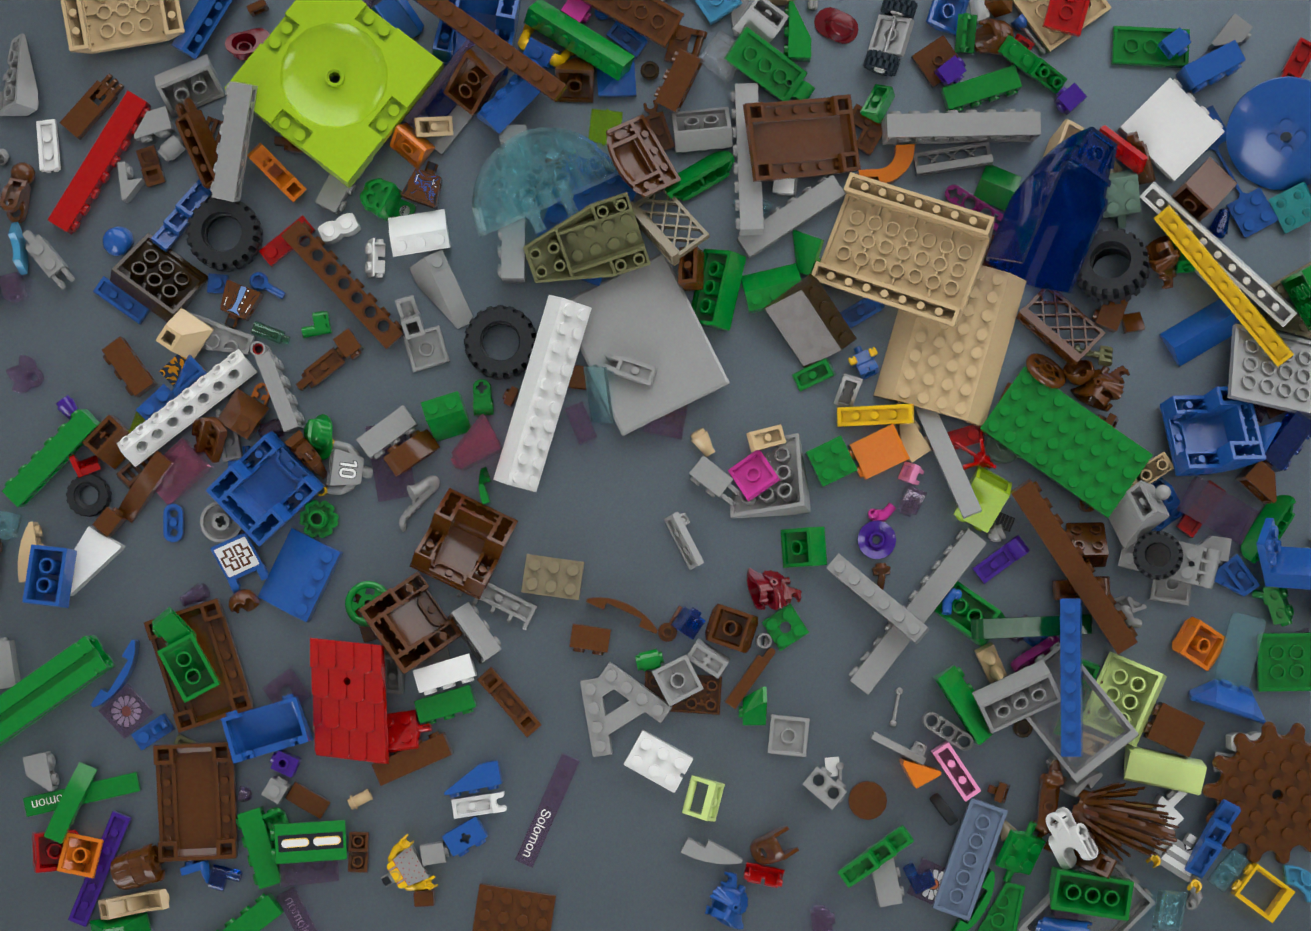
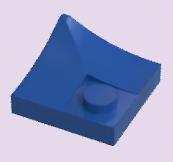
(612, 88)

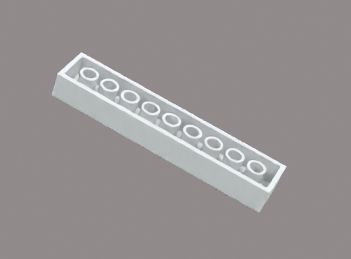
(542, 393)

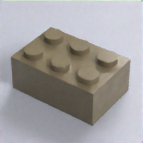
(553, 577)

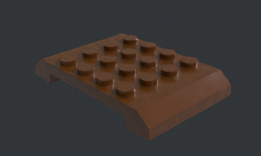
(801, 138)
(217, 643)
(196, 802)

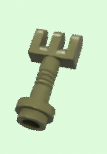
(1104, 354)

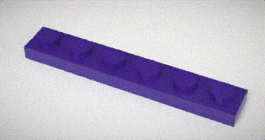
(92, 887)

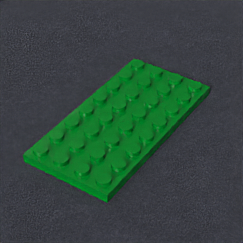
(1066, 442)

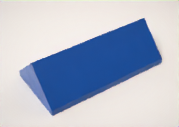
(1199, 332)

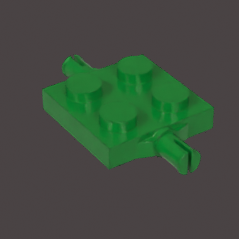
(1020, 852)

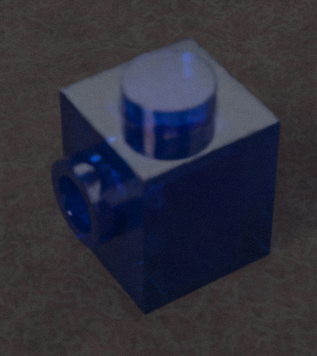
(688, 622)

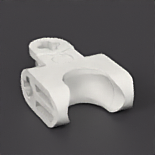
(1069, 836)

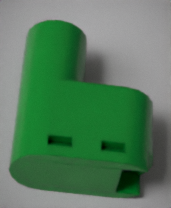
(321, 325)

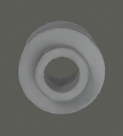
(172, 148)

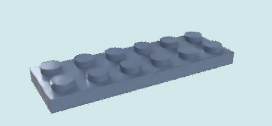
(969, 859)

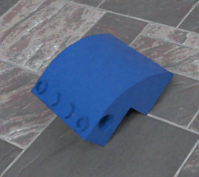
(496, 15)
(1211, 433)
(265, 488)

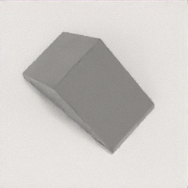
(847, 390)

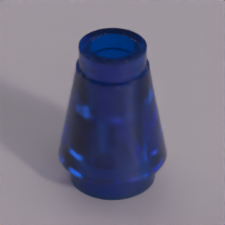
(1220, 224)

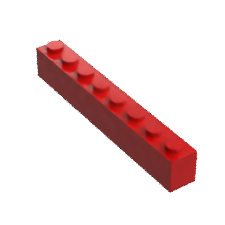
(99, 163)

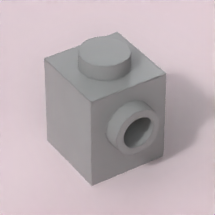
(276, 789)

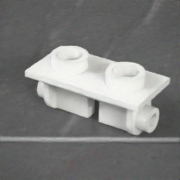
(374, 250)

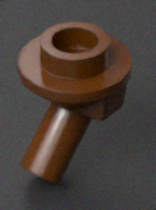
(881, 571)

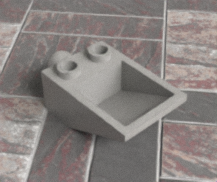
(1139, 512)

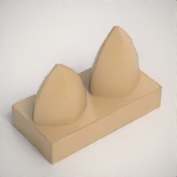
(990, 662)

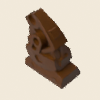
(306, 453)

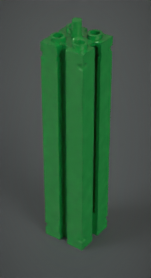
(52, 686)

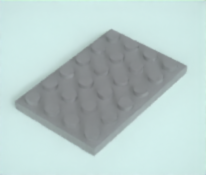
(1259, 380)

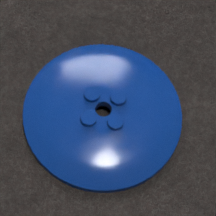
(1256, 128)

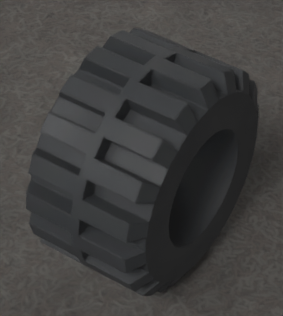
(1165, 539)

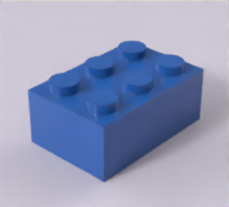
(1211, 68)
(49, 576)

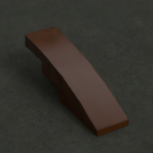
(144, 486)

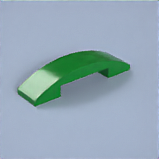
(980, 906)

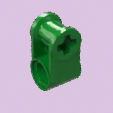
(482, 401)

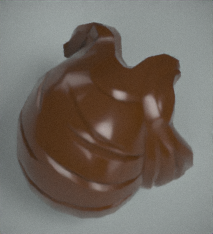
(991, 35)

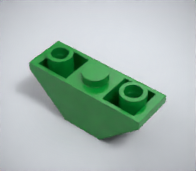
(131, 922)

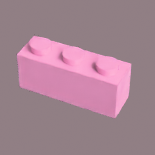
(955, 771)

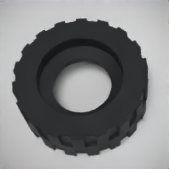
(75, 488)

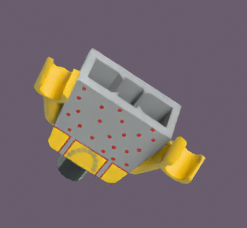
(406, 868)

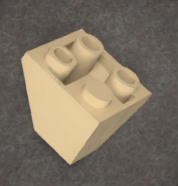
(184, 334)

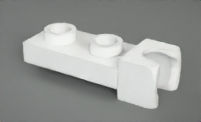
(477, 805)

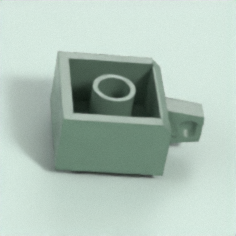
(1122, 197)

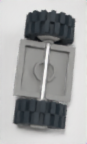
(890, 36)

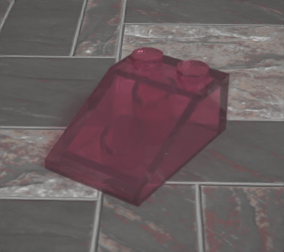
(184, 472)

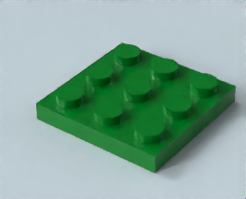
(1284, 662)

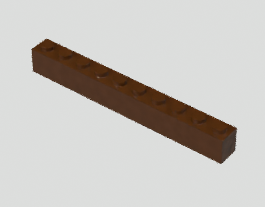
(1073, 565)

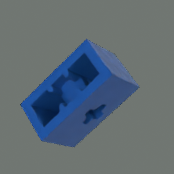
(454, 837)

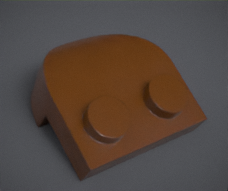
(209, 437)

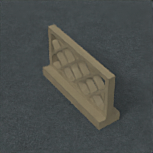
(658, 237)

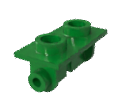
(966, 33)

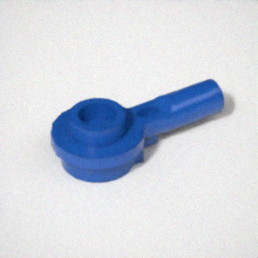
(259, 282)

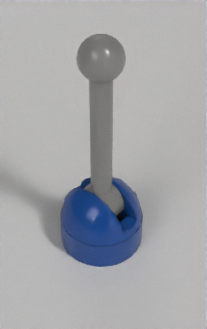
(1020, 23)

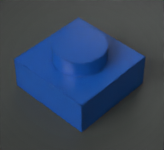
(216, 283)

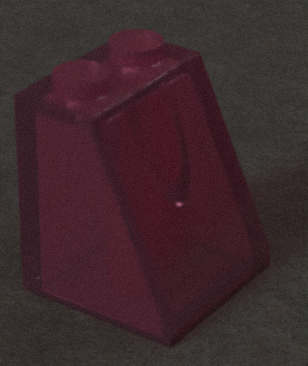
(476, 445)

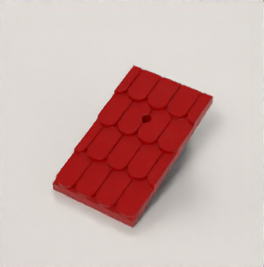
(349, 700)

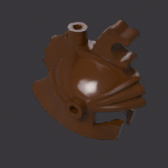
(1163, 259)
(1102, 388)

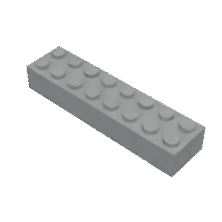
(961, 127)
(514, 236)

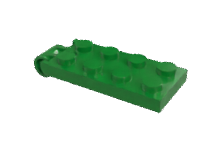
(768, 67)

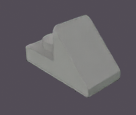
(128, 187)

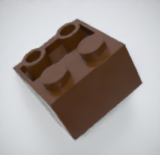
(104, 441)

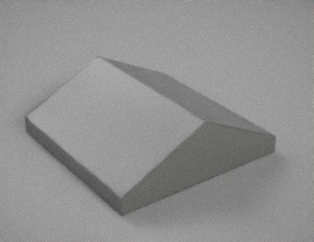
(677, 680)

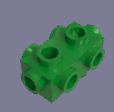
(1278, 604)

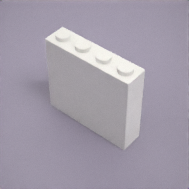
(1173, 128)

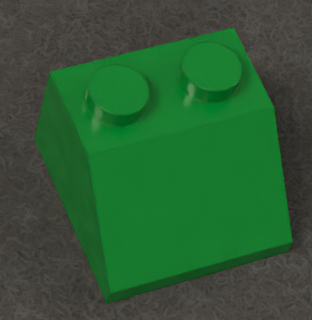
(803, 547)

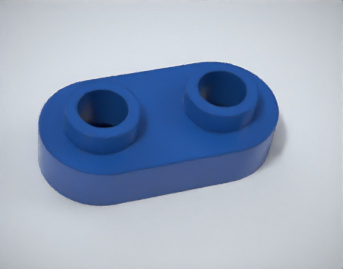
(171, 523)

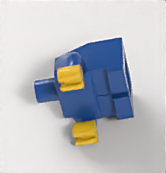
(864, 362)

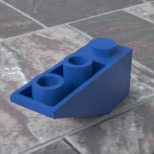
(483, 775)

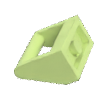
(711, 802)

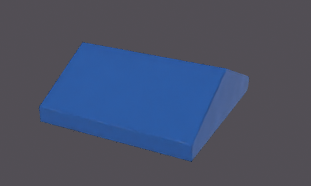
(944, 14)

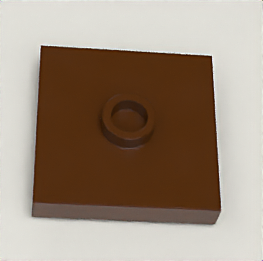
(932, 57)

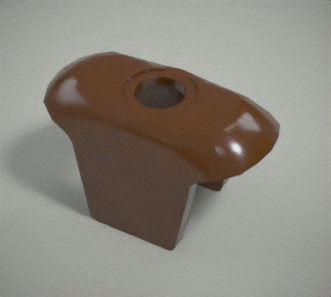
(771, 847)

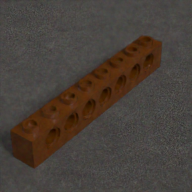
(293, 237)

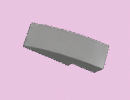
(710, 852)

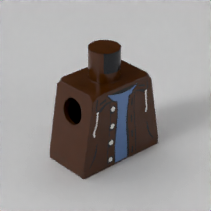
(239, 302)

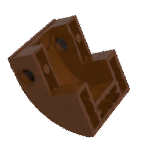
(464, 543)
(410, 623)

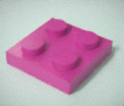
(753, 475)

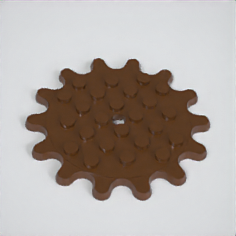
(1249, 782)

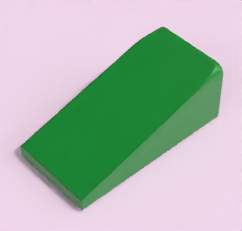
(814, 374)

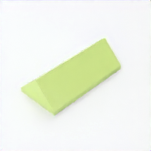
(1164, 770)

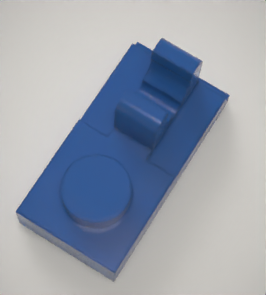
(153, 731)

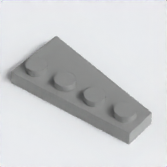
(226, 338)

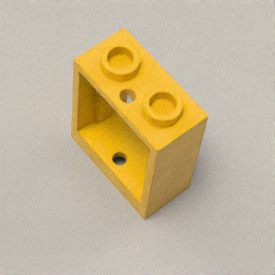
(1276, 904)

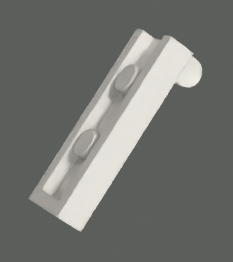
(48, 146)

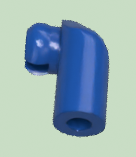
(948, 599)

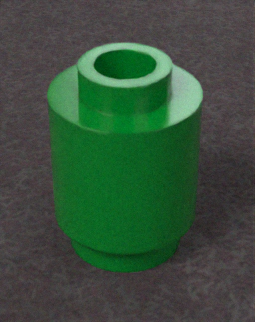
(649, 660)

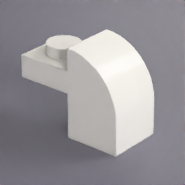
(1170, 801)

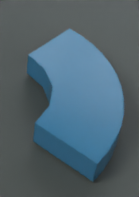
(20, 254)
(1299, 878)

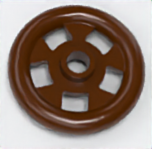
(1045, 370)

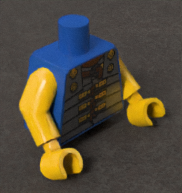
(540, 50)

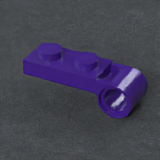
(1001, 559)

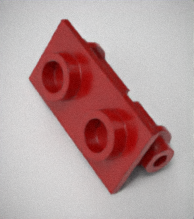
(755, 872)

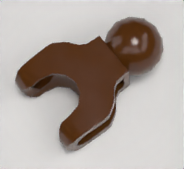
(18, 191)

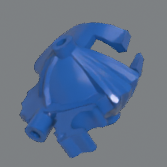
(729, 902)

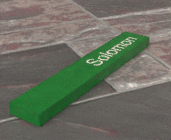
(98, 791)

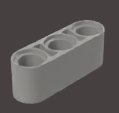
(956, 733)

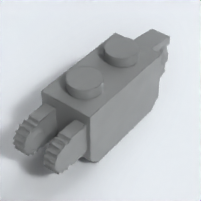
(47, 258)

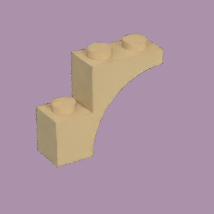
(133, 903)

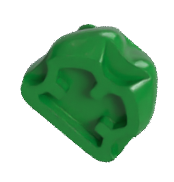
(383, 199)

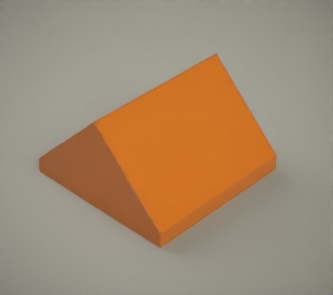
(409, 146)
(918, 773)
(80, 855)

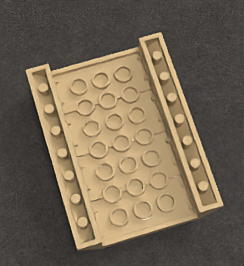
(120, 24)
(905, 249)
(955, 366)

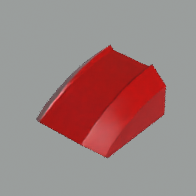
(46, 852)

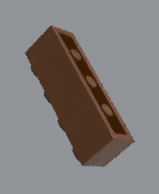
(408, 761)

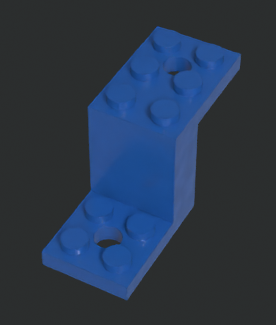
(1282, 565)

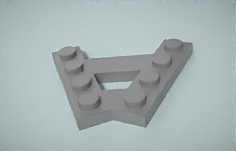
(602, 724)

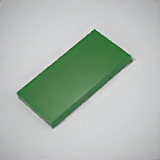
(1140, 47)

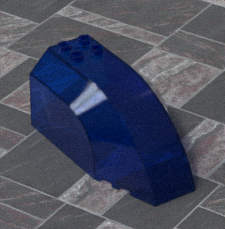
(1056, 213)

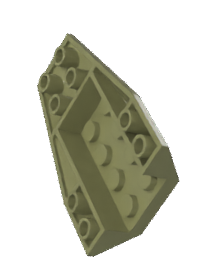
(590, 244)

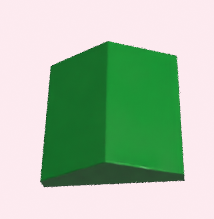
(997, 186)

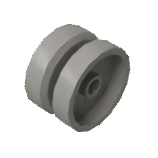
(212, 525)

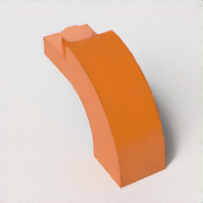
(902, 159)
(276, 172)

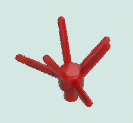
(980, 458)

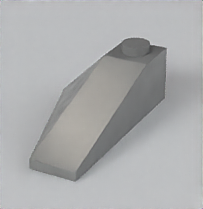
(20, 89)
(439, 283)

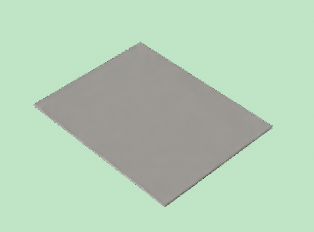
(651, 322)

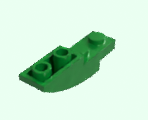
(1032, 65)

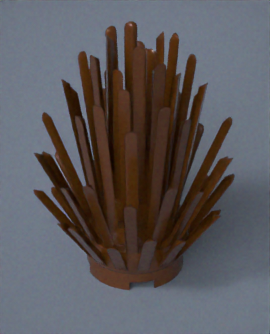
(1123, 820)

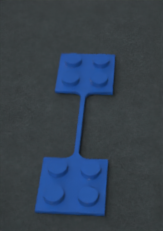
(1251, 209)

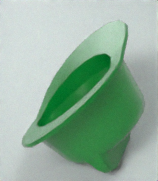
(319, 435)

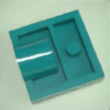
(1292, 207)

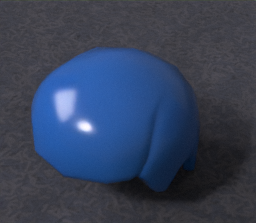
(118, 240)

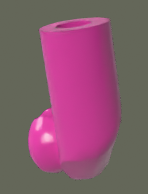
(881, 515)

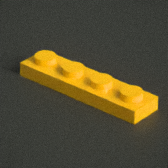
(875, 415)

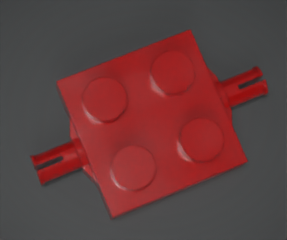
(404, 730)

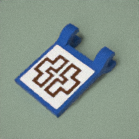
(238, 558)

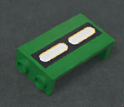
(308, 842)

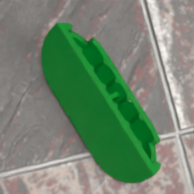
(701, 175)
(1283, 515)

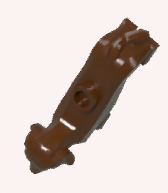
(1048, 796)

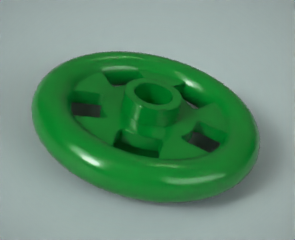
(360, 588)

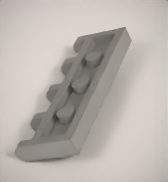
(506, 602)

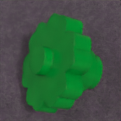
(319, 519)

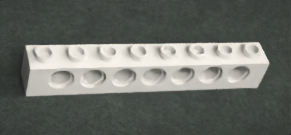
(196, 407)

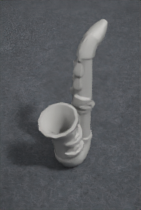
(419, 494)

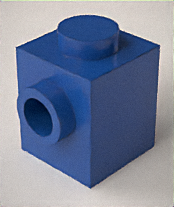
(1175, 43)

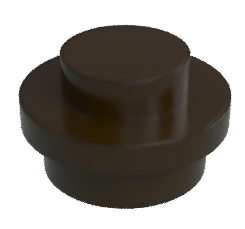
(649, 70)
(1022, 728)

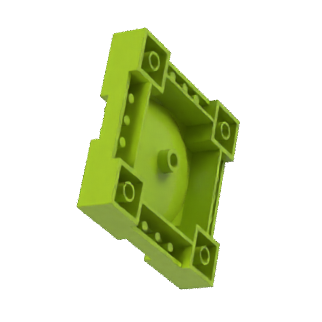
(345, 120)

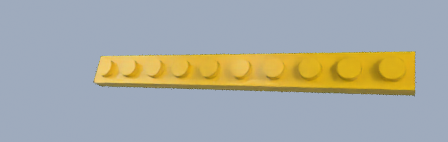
(1223, 286)

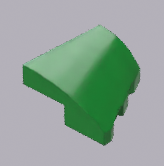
(807, 251)

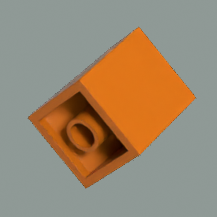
(878, 452)

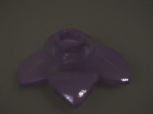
(23, 374)

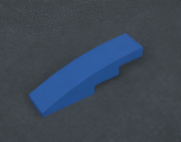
(177, 222)
(1212, 838)

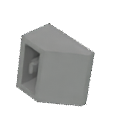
(761, 18)

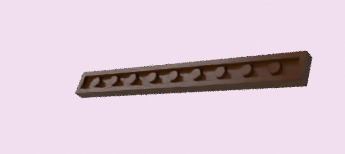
(496, 47)

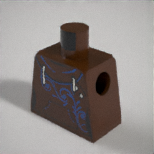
(424, 186)

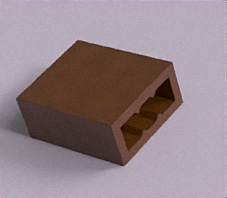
(1173, 729)

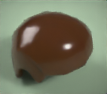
(1080, 373)
(243, 599)

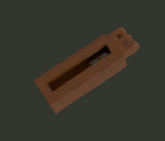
(86, 112)
(749, 678)

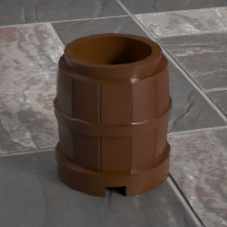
(137, 868)

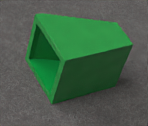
(446, 416)

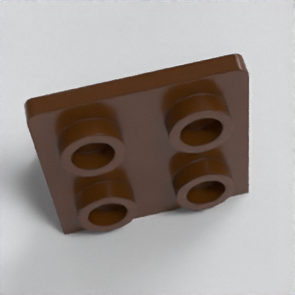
(1092, 541)

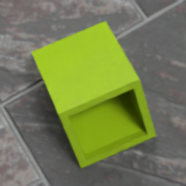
(992, 493)

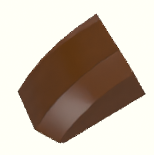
(731, 628)

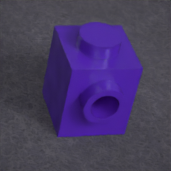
(951, 71)
(1069, 98)
(285, 763)

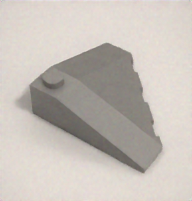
(787, 495)

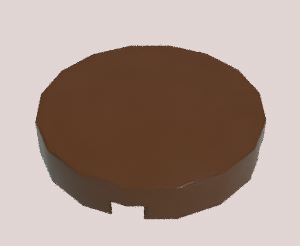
(867, 800)

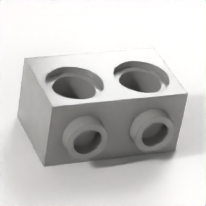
(822, 791)

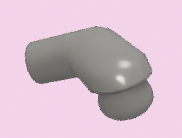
(1131, 621)

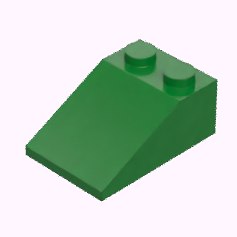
(966, 608)
(188, 667)

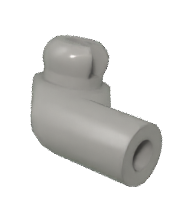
(1194, 899)

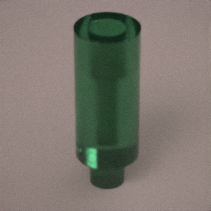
(269, 333)

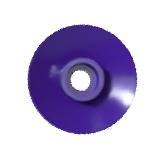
(885, 534)

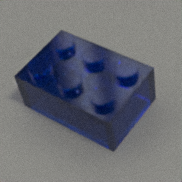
(1288, 440)

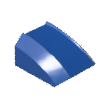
(400, 15)

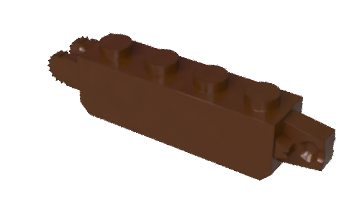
(197, 140)

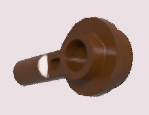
(667, 631)

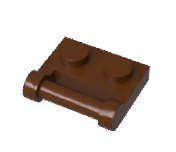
(681, 40)

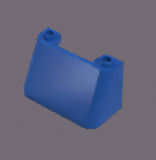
(266, 729)

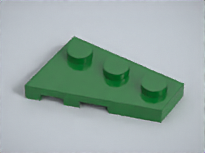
(1005, 909)

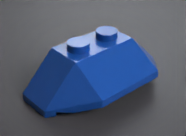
(1228, 698)

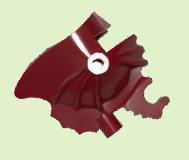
(770, 589)

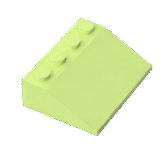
(1131, 689)

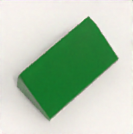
(878, 102)

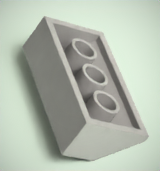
(1017, 696)

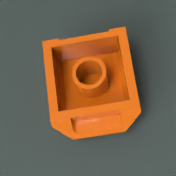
(1198, 643)

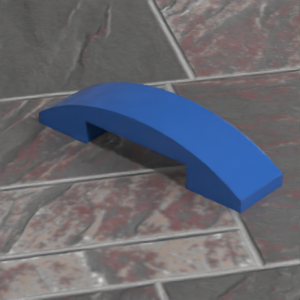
(131, 654)

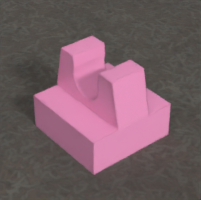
(910, 472)

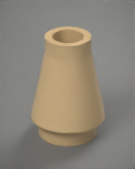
(702, 441)

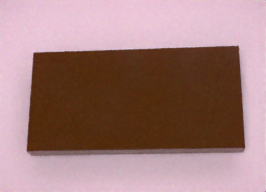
(703, 702)

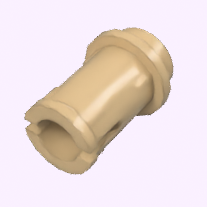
(359, 799)

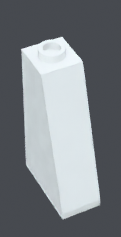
(93, 554)

